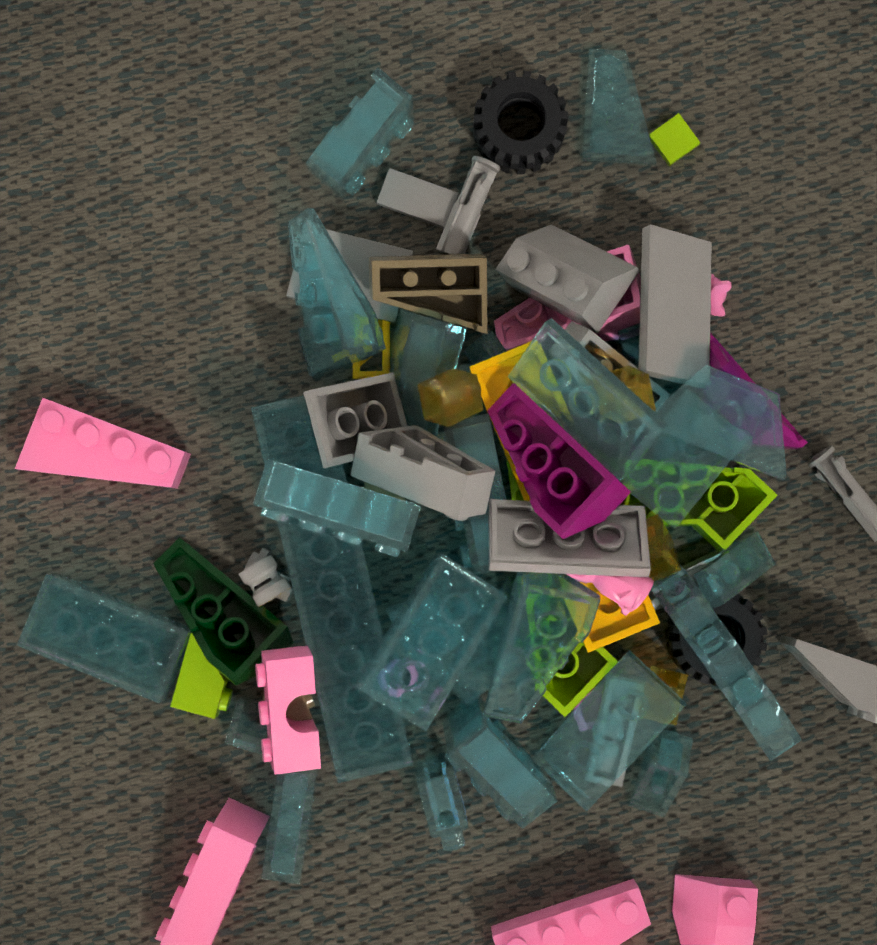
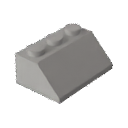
(567, 275)

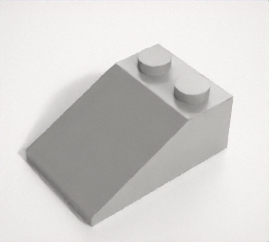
(350, 408)
(844, 677)

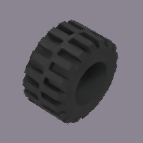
(529, 93)
(748, 636)

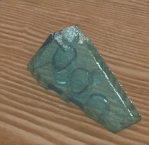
(336, 313)
(418, 352)
(540, 631)

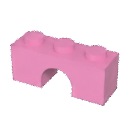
(290, 743)

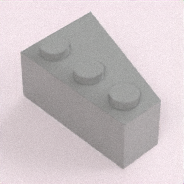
(423, 470)

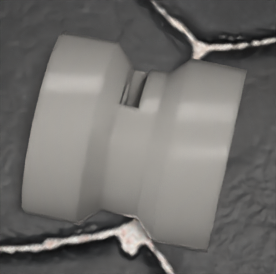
(264, 580)

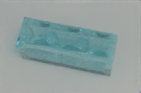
(290, 826)

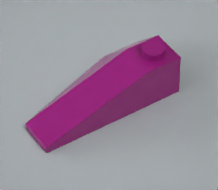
(559, 474)

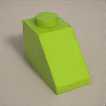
(200, 685)

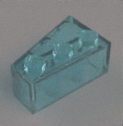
(363, 136)
(496, 764)

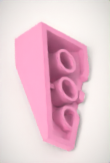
(714, 910)

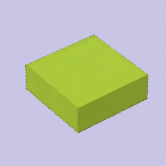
(674, 139)

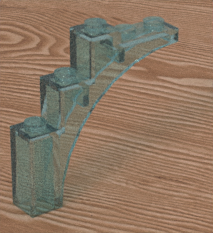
(726, 663)

